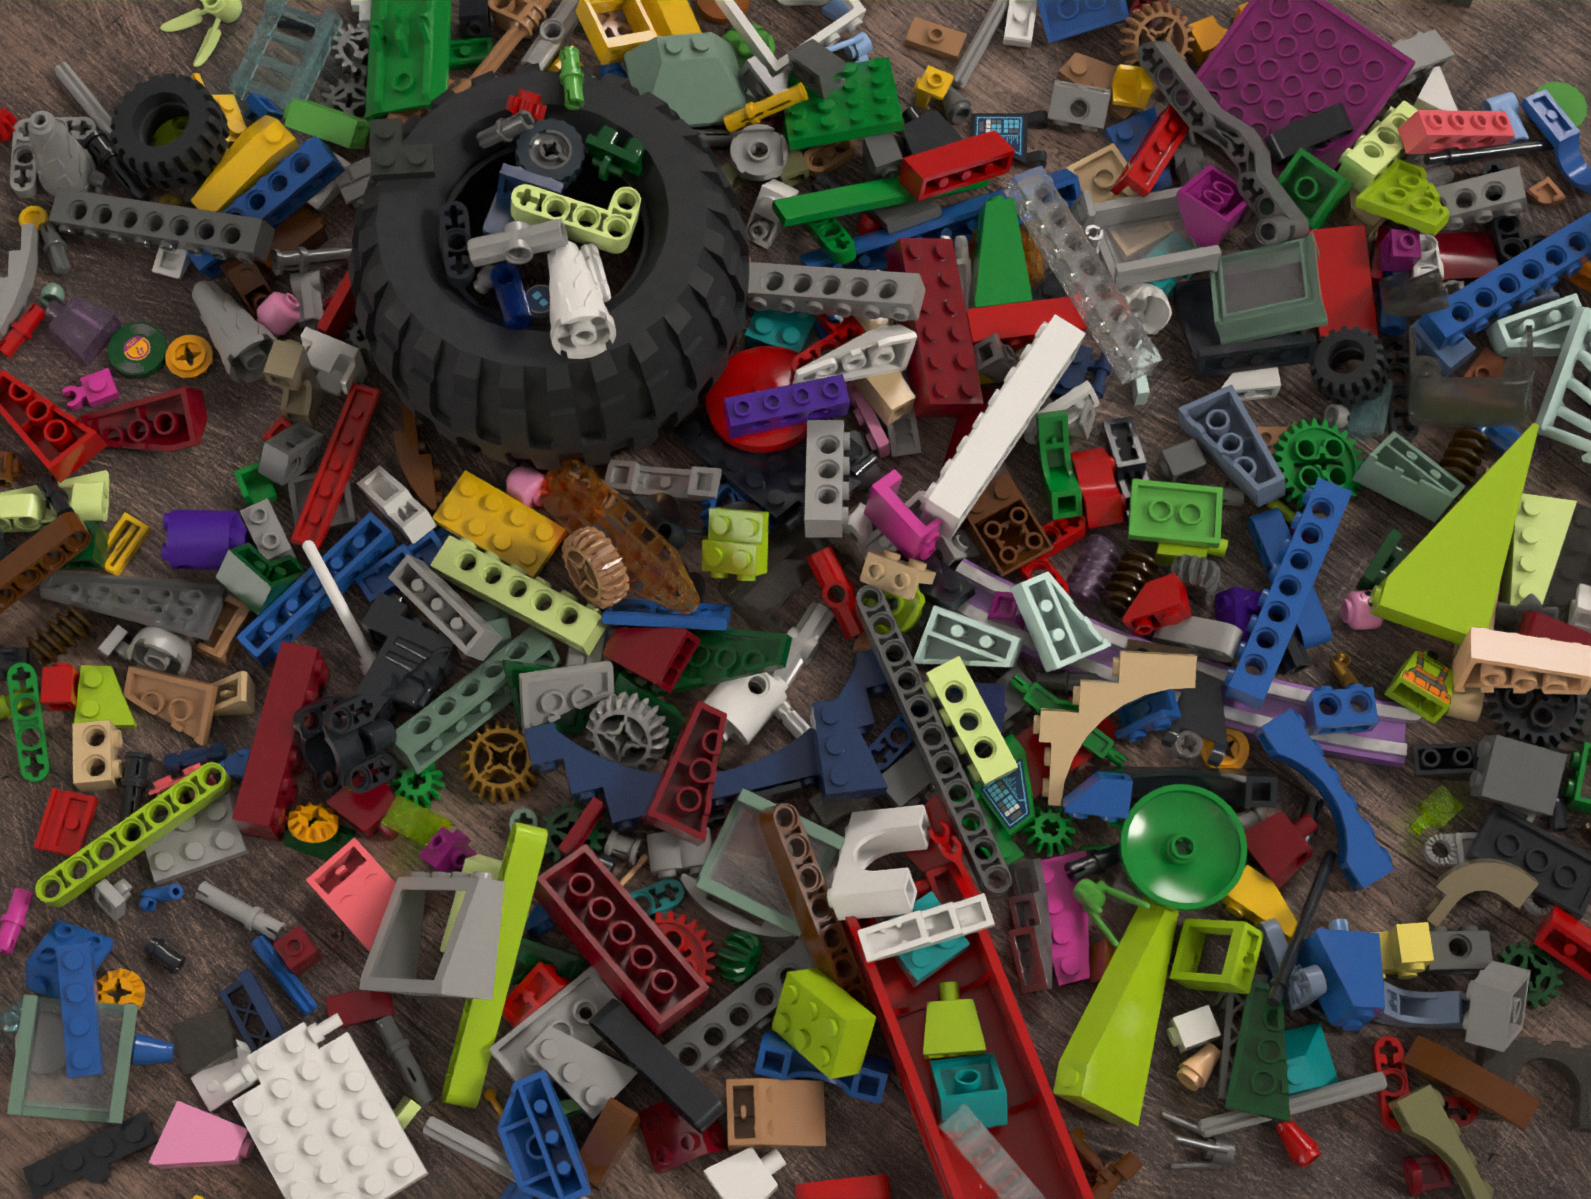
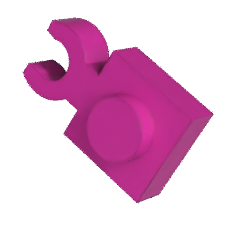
(96, 389)

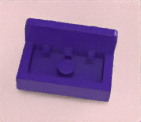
(1237, 607)

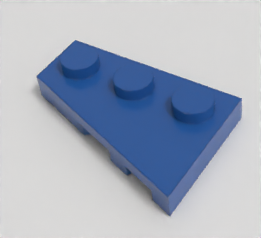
(1128, 136)

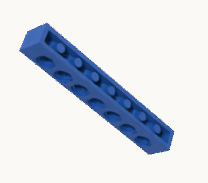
(1446, 331)
(1252, 689)

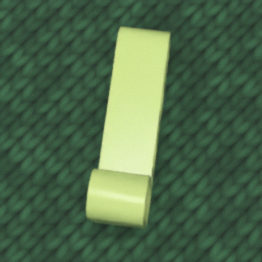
(575, 211)

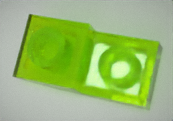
(414, 820)

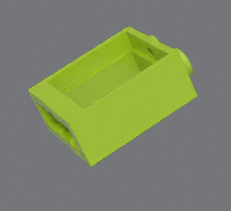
(1236, 974)

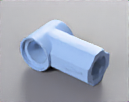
(1508, 103)

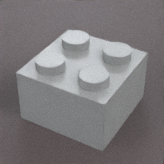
(1496, 1005)

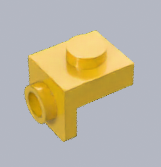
(932, 84)

